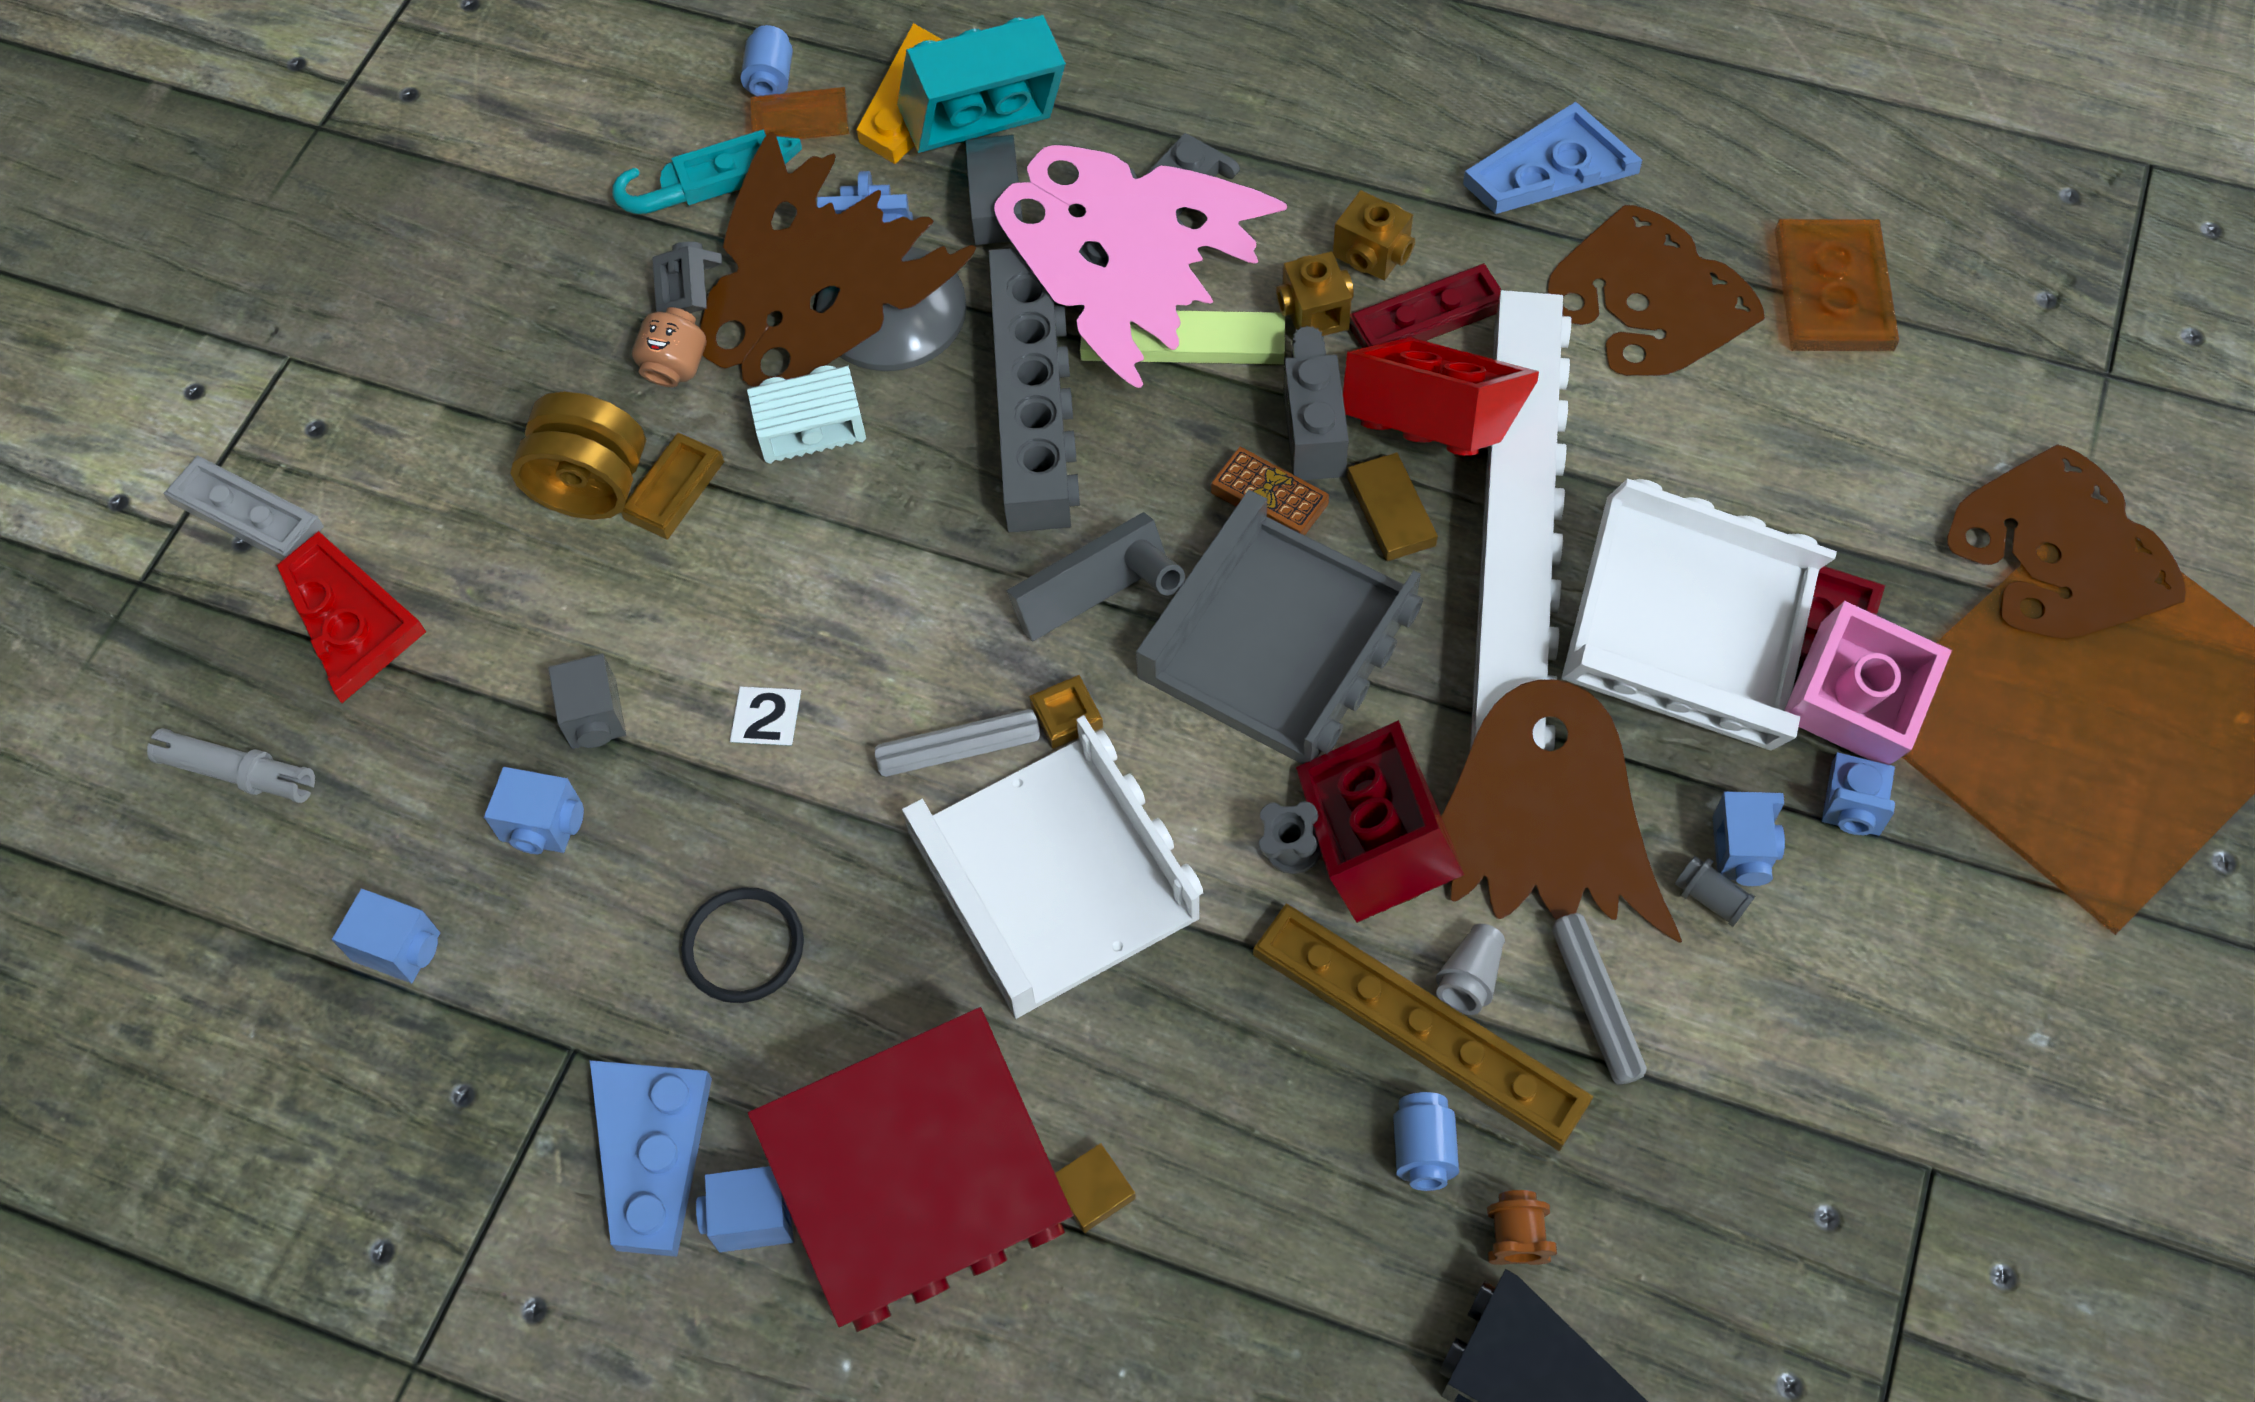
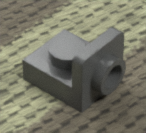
(680, 276)

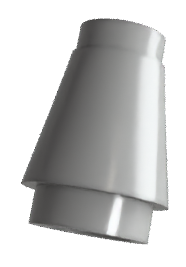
(1472, 970)

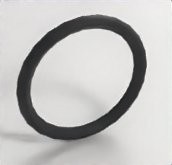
(765, 989)

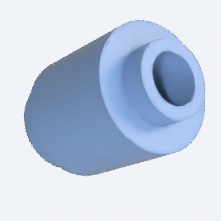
(766, 61)
(1425, 1141)

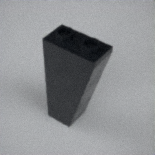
(1527, 1354)

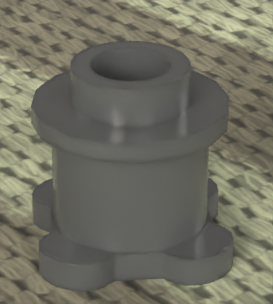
(1290, 837)

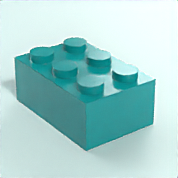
(980, 82)

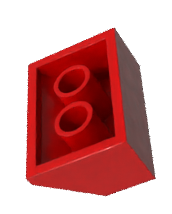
(1435, 393)

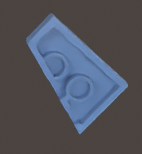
(1551, 161)
(648, 1150)

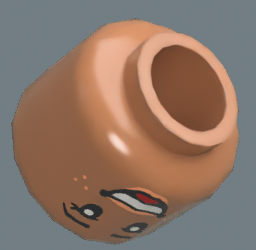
(669, 347)

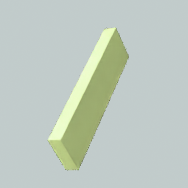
(1213, 339)

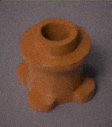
(1520, 1229)

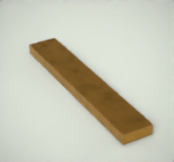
(1423, 1027)

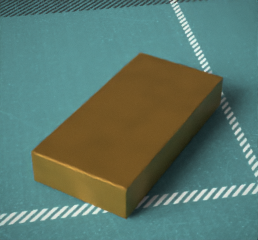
(672, 485)
(1392, 506)

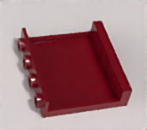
(911, 1169)

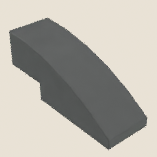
(990, 172)

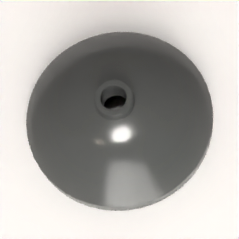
(908, 334)

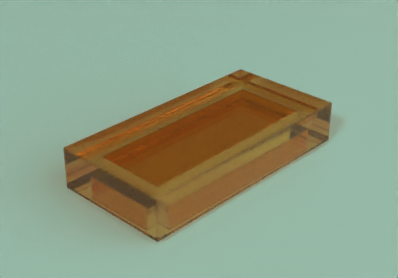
(802, 113)

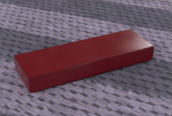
(1429, 309)

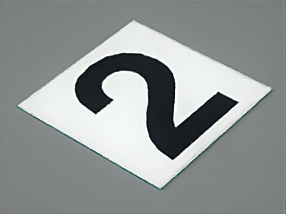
(765, 716)

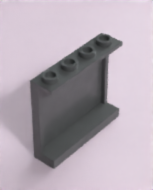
(1276, 633)

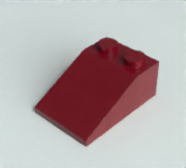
(1378, 822)

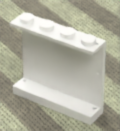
(1057, 871)

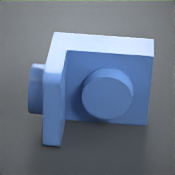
(1859, 795)

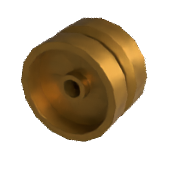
(578, 455)

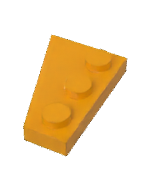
(882, 124)

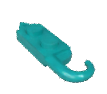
(700, 174)

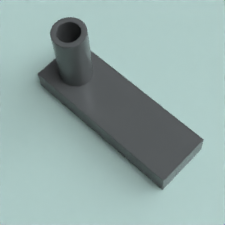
(1094, 575)

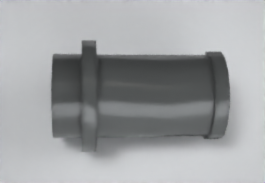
(1714, 890)

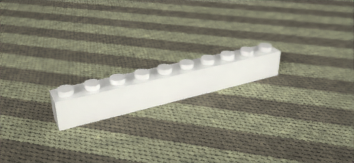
(1521, 512)

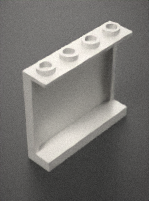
(1695, 613)

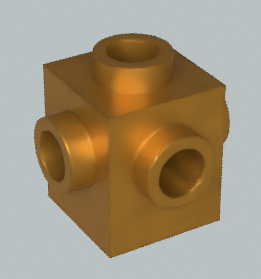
(1373, 235)
(1316, 293)

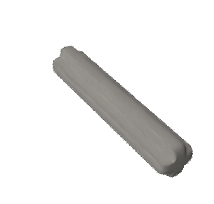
(957, 742)
(1599, 999)

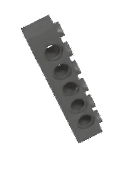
(1028, 355)

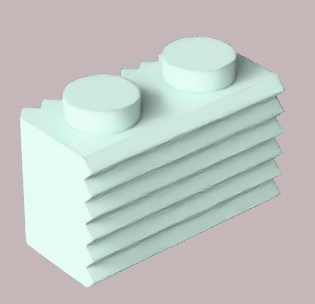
(806, 413)

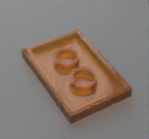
(1836, 285)

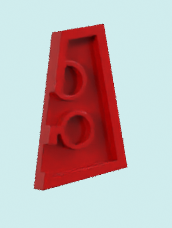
(347, 614)

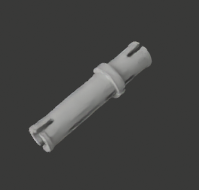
(251, 771)

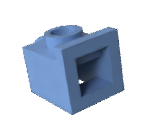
(1747, 836)

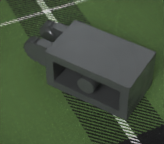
(1314, 409)

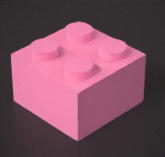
(1867, 684)

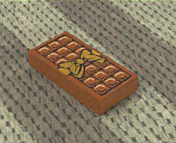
(1288, 497)

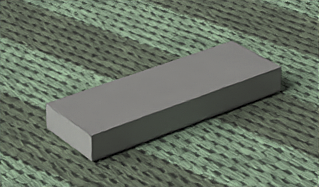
(242, 508)

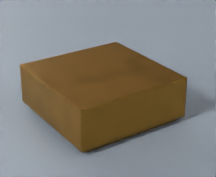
(1061, 706)
(1094, 1187)

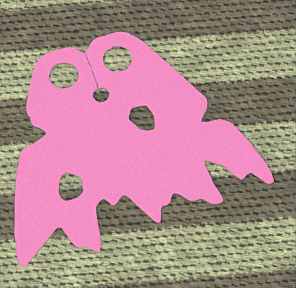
(1141, 236)

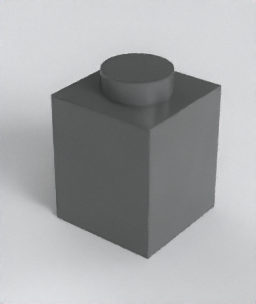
(587, 701)

